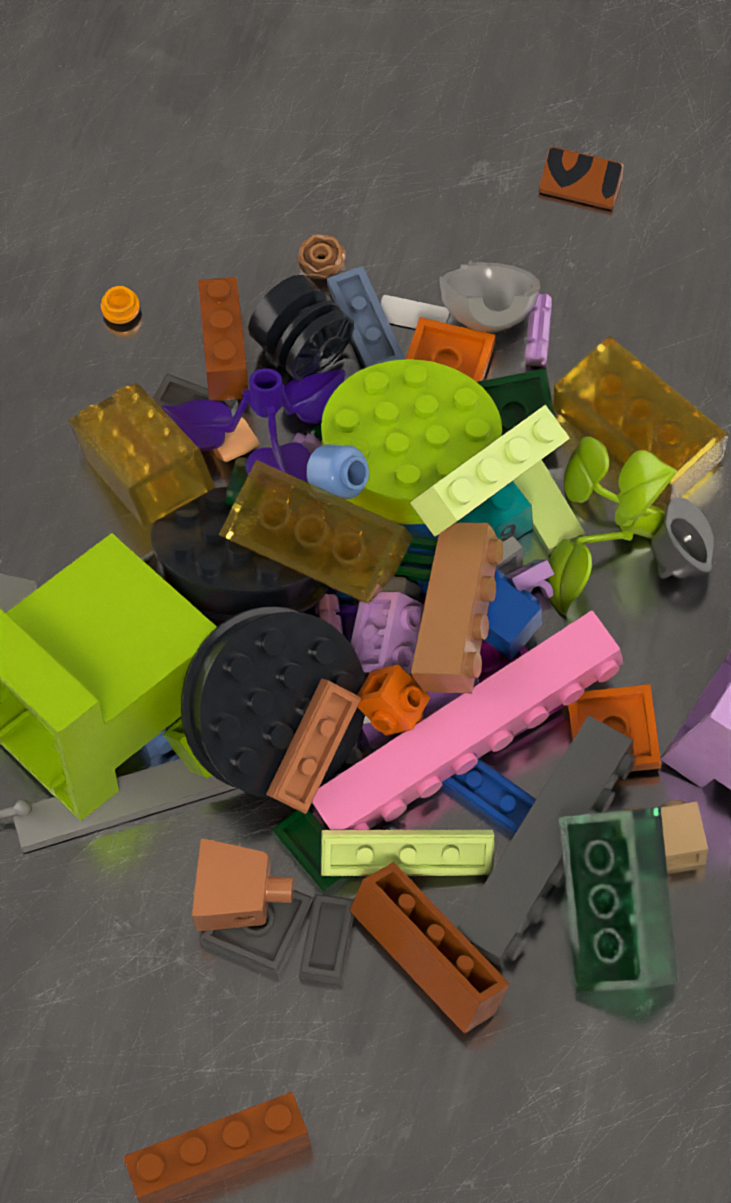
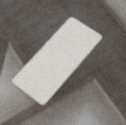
(407, 312)

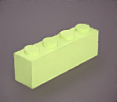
(489, 470)

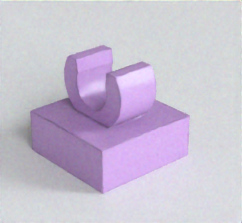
(532, 576)

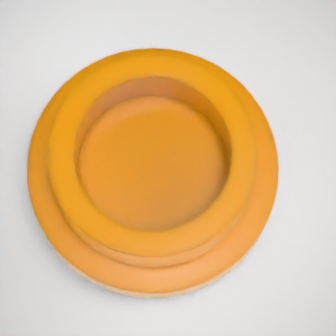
(120, 305)

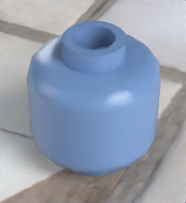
(338, 470)

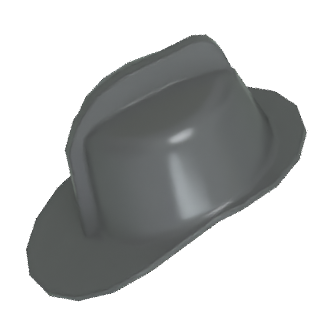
(683, 541)

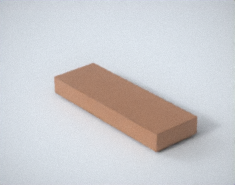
(313, 746)

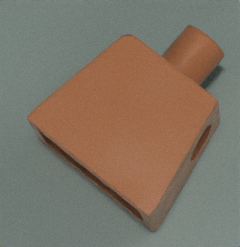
(235, 887)

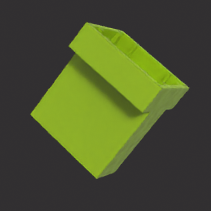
(93, 671)

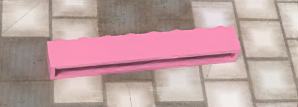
(470, 727)

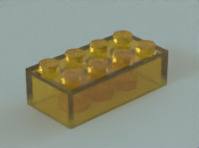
(634, 410)
(141, 453)

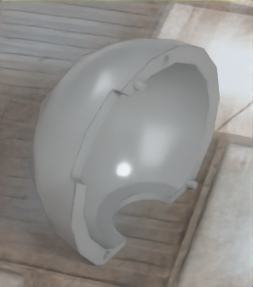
(489, 295)

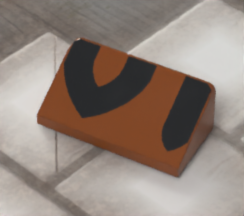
(581, 177)

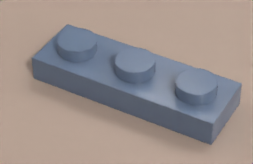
(372, 332)

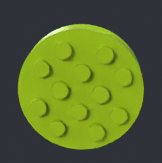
(412, 427)

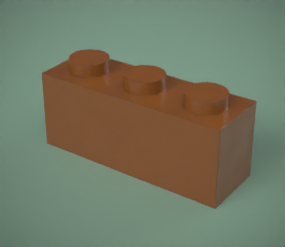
(223, 338)

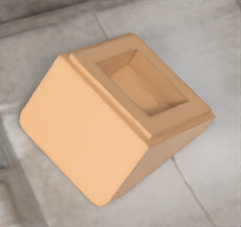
(237, 442)

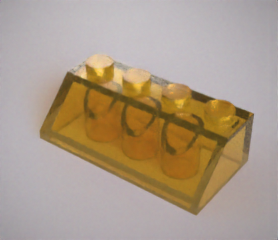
(316, 533)

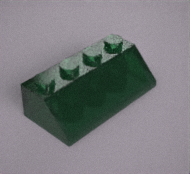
(618, 900)

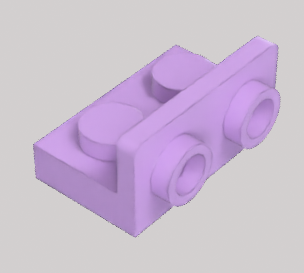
(387, 631)

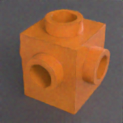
(392, 700)

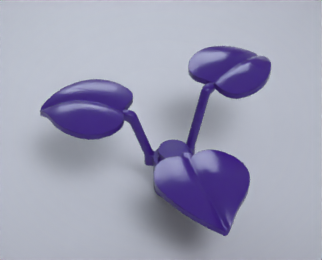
(209, 420)

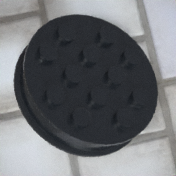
(218, 573)
(254, 688)

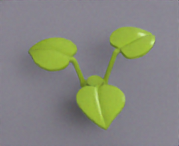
(640, 484)

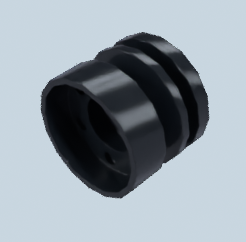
(300, 327)

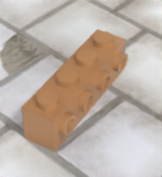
(457, 608)

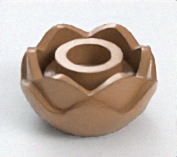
(317, 247)

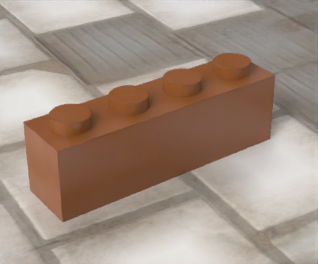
(429, 947)
(218, 1150)

